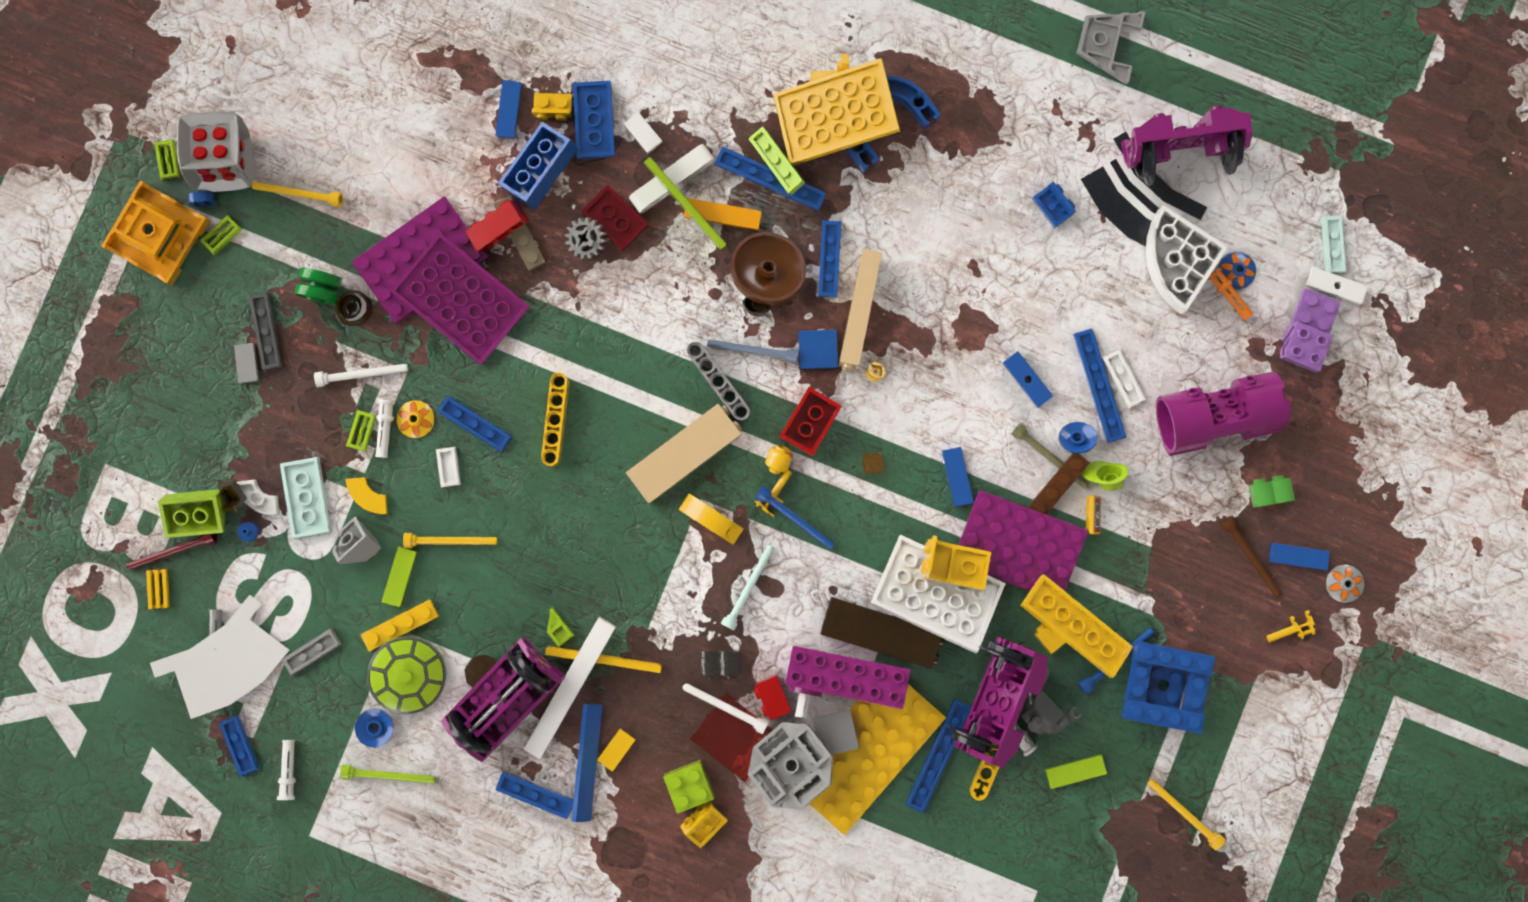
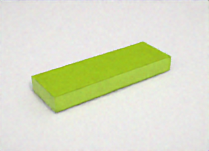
(399, 576)
(1075, 771)

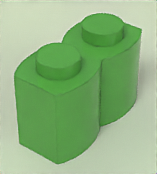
(1271, 492)

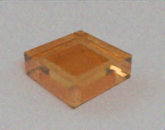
(872, 463)

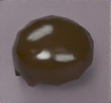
(755, 309)

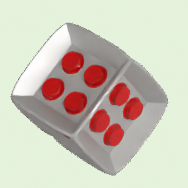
(214, 151)

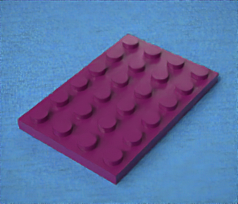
(392, 257)
(460, 298)
(1022, 541)

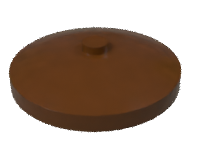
(767, 268)

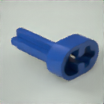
(201, 198)

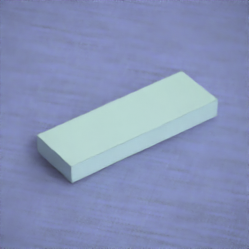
(1333, 244)

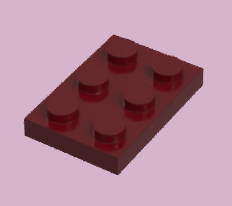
(617, 217)

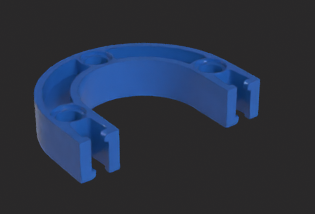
(905, 94)

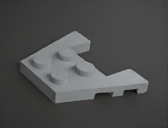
(1100, 41)

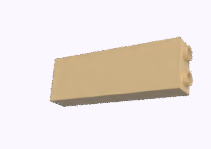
(860, 310)
(684, 453)

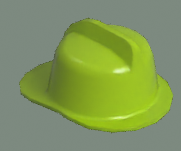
(1108, 475)

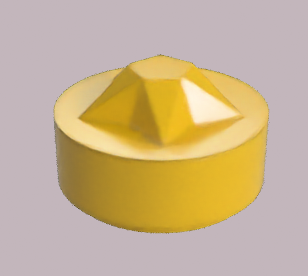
(875, 371)

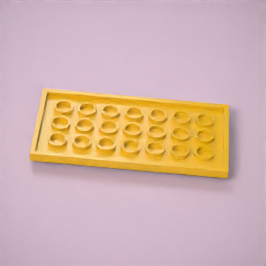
(886, 743)

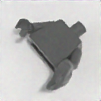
(1044, 715)

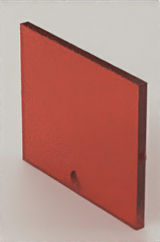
(729, 738)

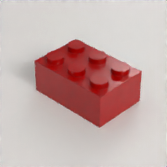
(810, 421)

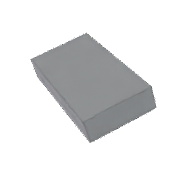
(246, 363)

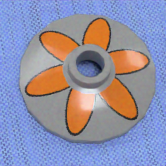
(1336, 583)

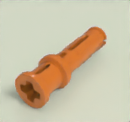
(1245, 312)

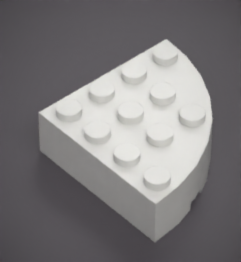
(1180, 257)

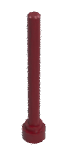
(206, 539)

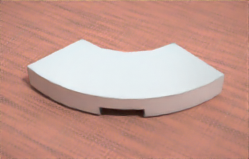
(258, 499)

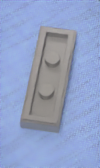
(311, 651)

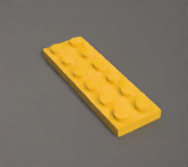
(1077, 626)

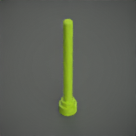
(349, 772)

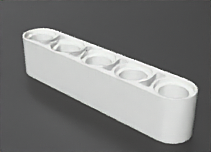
(678, 173)

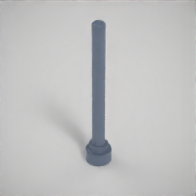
(789, 355)

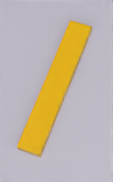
(608, 660)

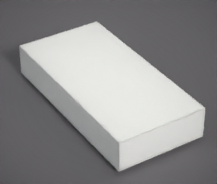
(642, 132)
(448, 467)

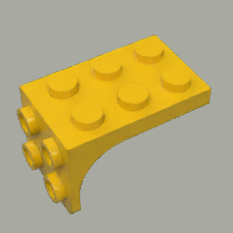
(955, 564)

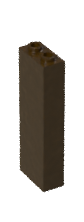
(880, 633)

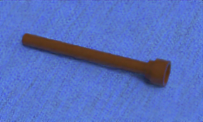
(1229, 524)

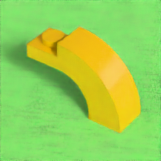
(711, 519)

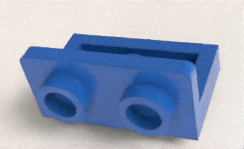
(1054, 204)

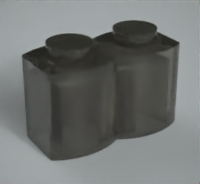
(721, 663)

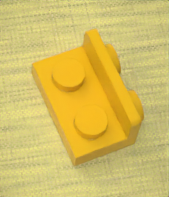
(552, 106)
(703, 824)

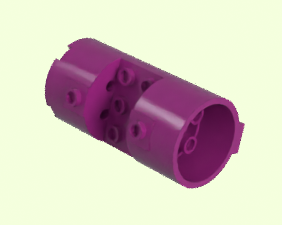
(1250, 407)

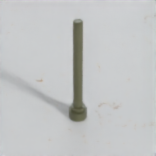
(1021, 433)

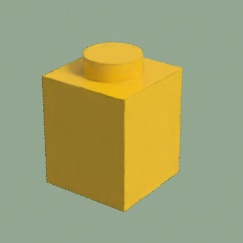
(1048, 639)

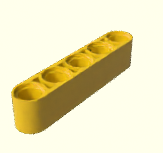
(552, 410)

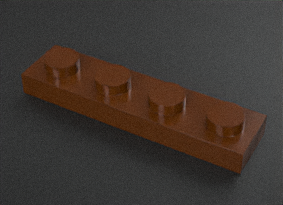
(1059, 483)

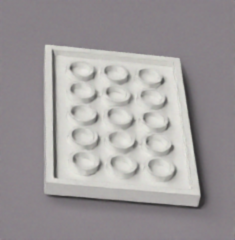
(937, 607)

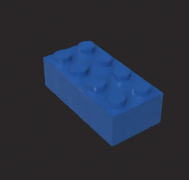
(538, 165)

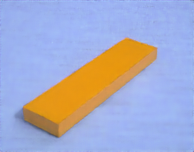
(726, 214)

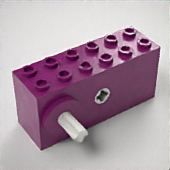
(822, 672)

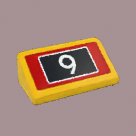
(1093, 514)

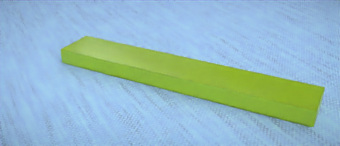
(685, 204)

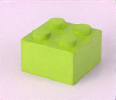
(688, 786)

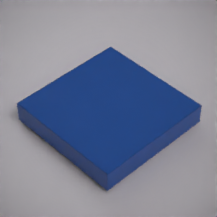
(818, 349)

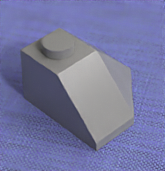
(356, 543)

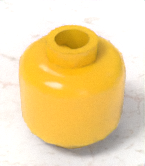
(779, 459)

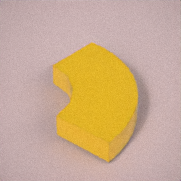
(366, 497)

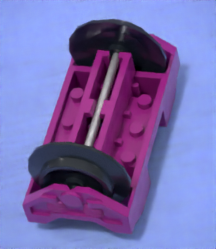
(483, 717)

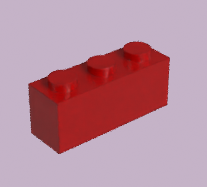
(496, 225)

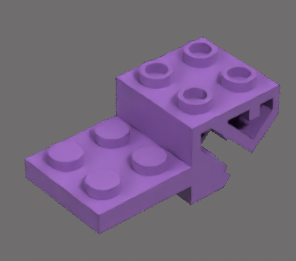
(1309, 334)

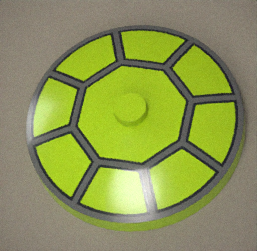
(406, 675)

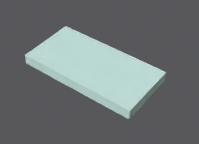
(305, 498)

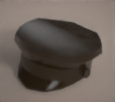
(353, 308)
(477, 668)

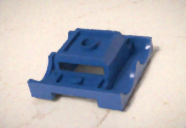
(1149, 704)

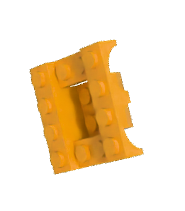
(154, 208)

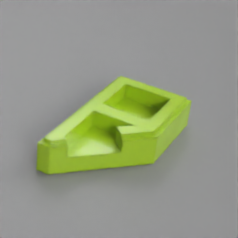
(558, 629)

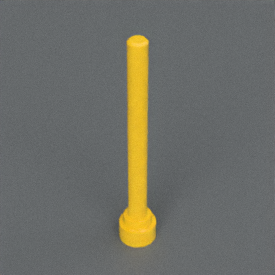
(334, 198)
(411, 540)
(1215, 840)

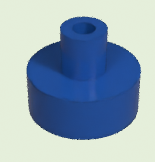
(248, 531)

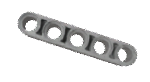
(714, 373)

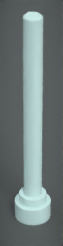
(731, 621)

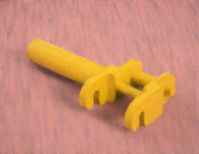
(776, 490)
(1292, 629)

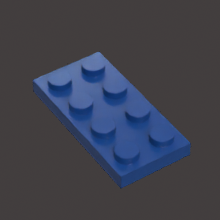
(594, 119)

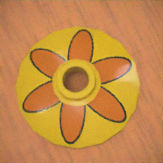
(424, 421)

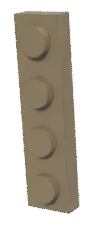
(525, 244)

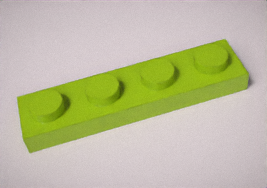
(776, 160)

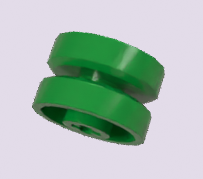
(317, 287)

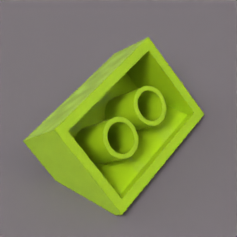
(192, 513)

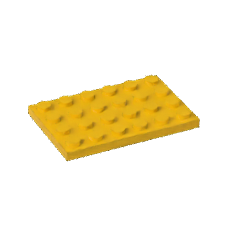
(836, 112)

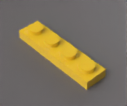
(400, 625)

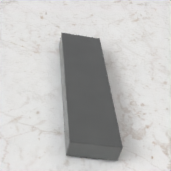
(265, 331)

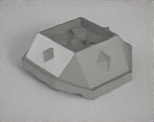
(771, 763)

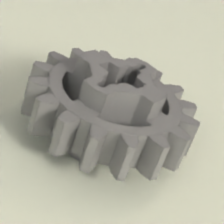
(589, 231)

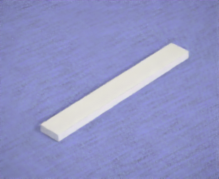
(569, 687)

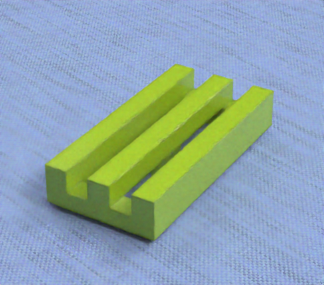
(177, 173)
(225, 240)
(368, 433)

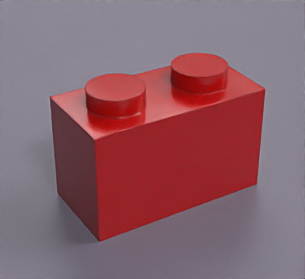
(773, 697)

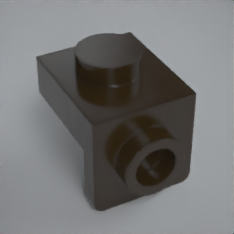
(233, 494)

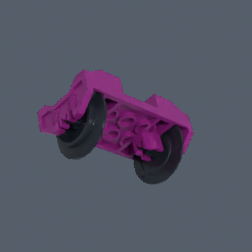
(1221, 132)
(1000, 702)

